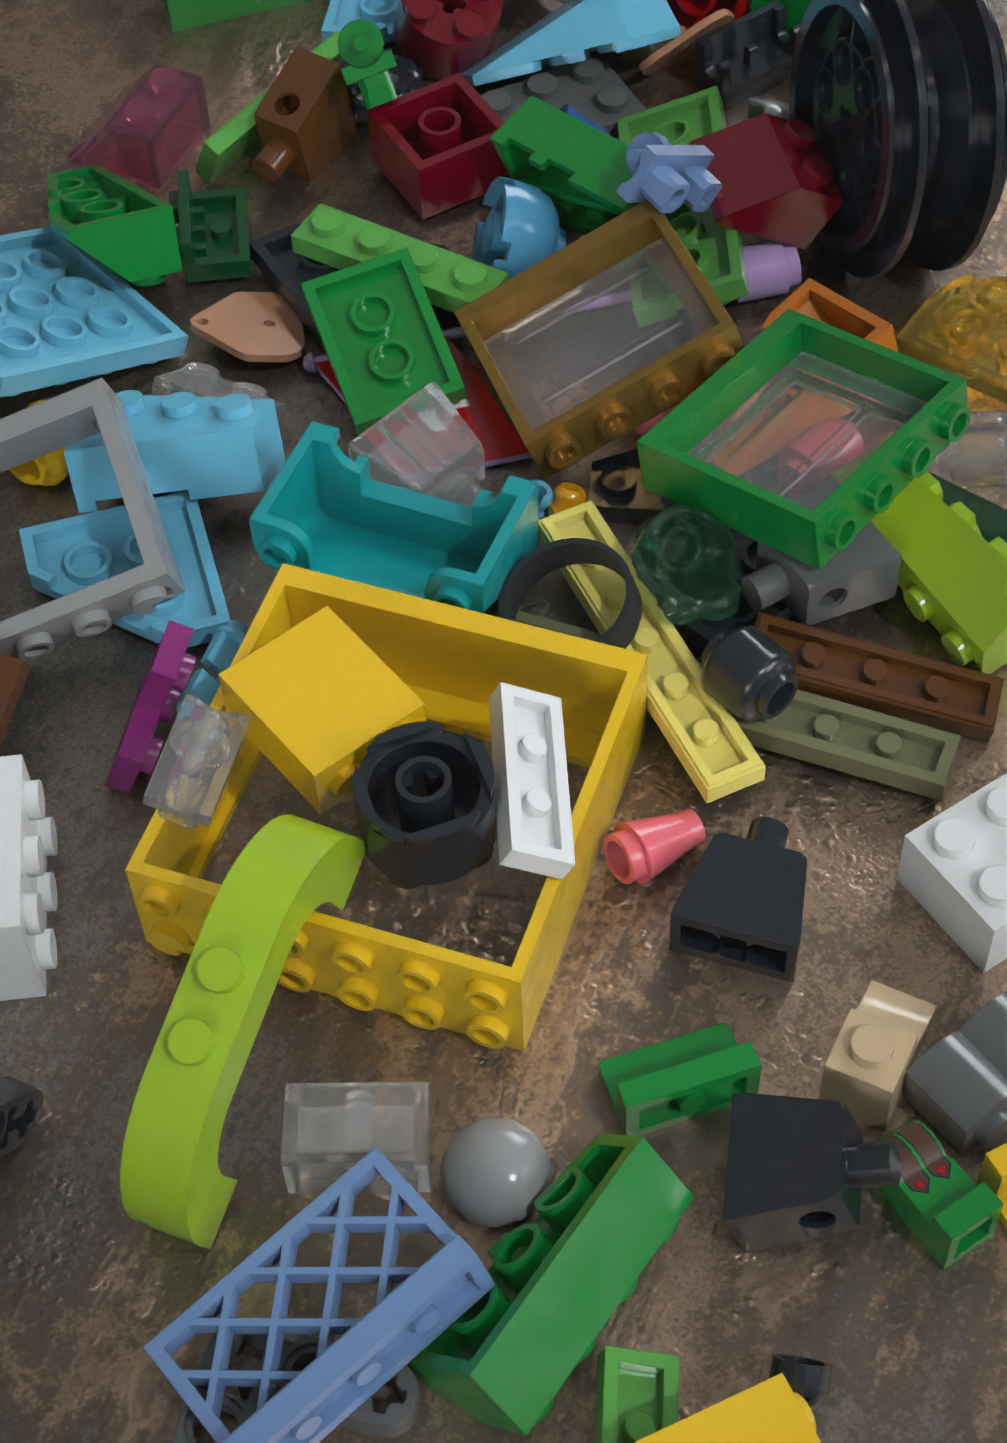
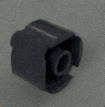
(425, 804)

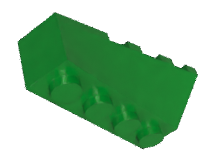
(556, 1284)

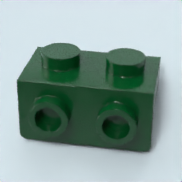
(212, 231)

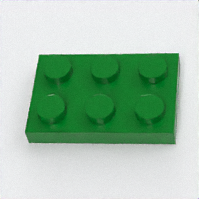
(380, 336)

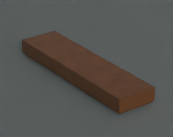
(889, 679)

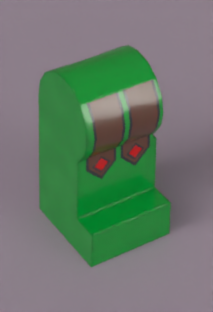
(939, 1197)

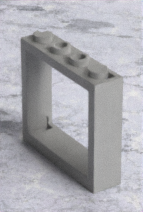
(92, 609)

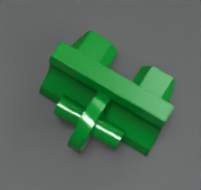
(362, 48)

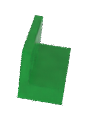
(679, 1079)

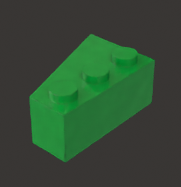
(567, 162)

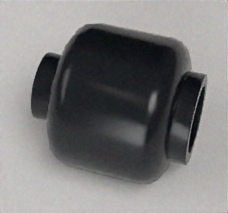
(749, 674)

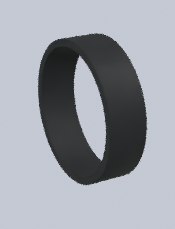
(570, 552)

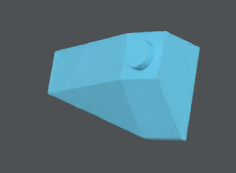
(576, 31)

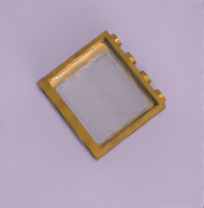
(600, 337)

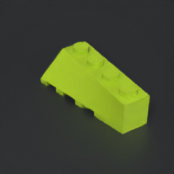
(950, 573)

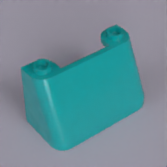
(341, 523)

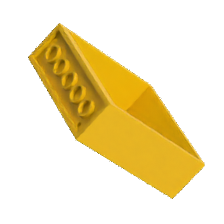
(453, 665)

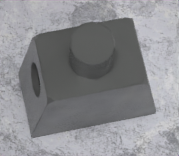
(849, 581)

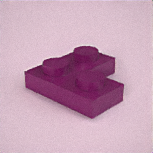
(154, 702)

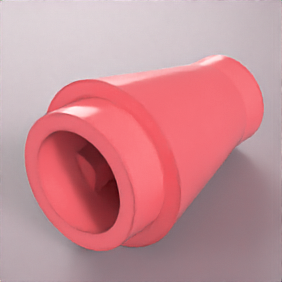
(649, 845)

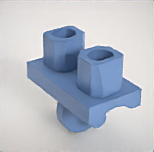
(669, 174)

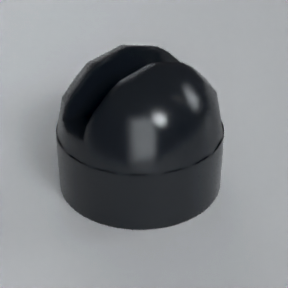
(805, 1376)

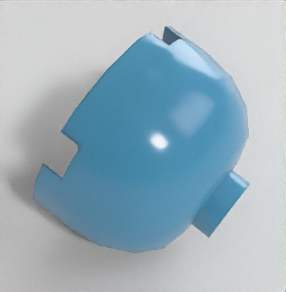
(518, 228)

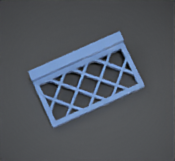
(370, 1346)

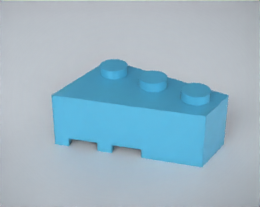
(185, 445)

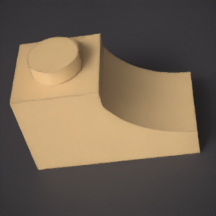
(874, 1052)

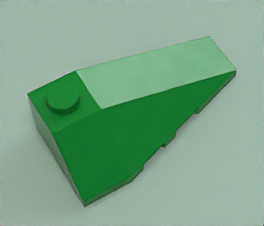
(114, 223)

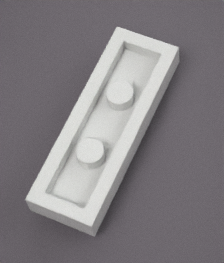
(531, 781)

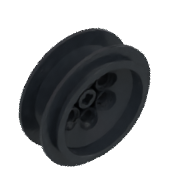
(908, 122)

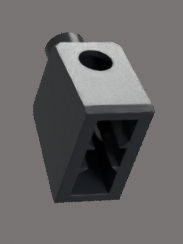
(744, 902)
(798, 1169)

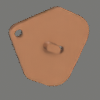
(684, 44)
(252, 327)

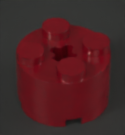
(446, 34)

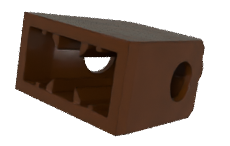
(303, 118)

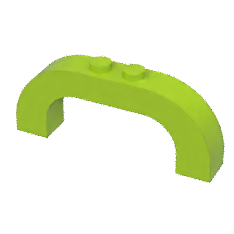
(181, 1103)

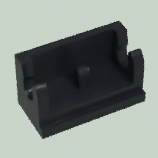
(746, 55)

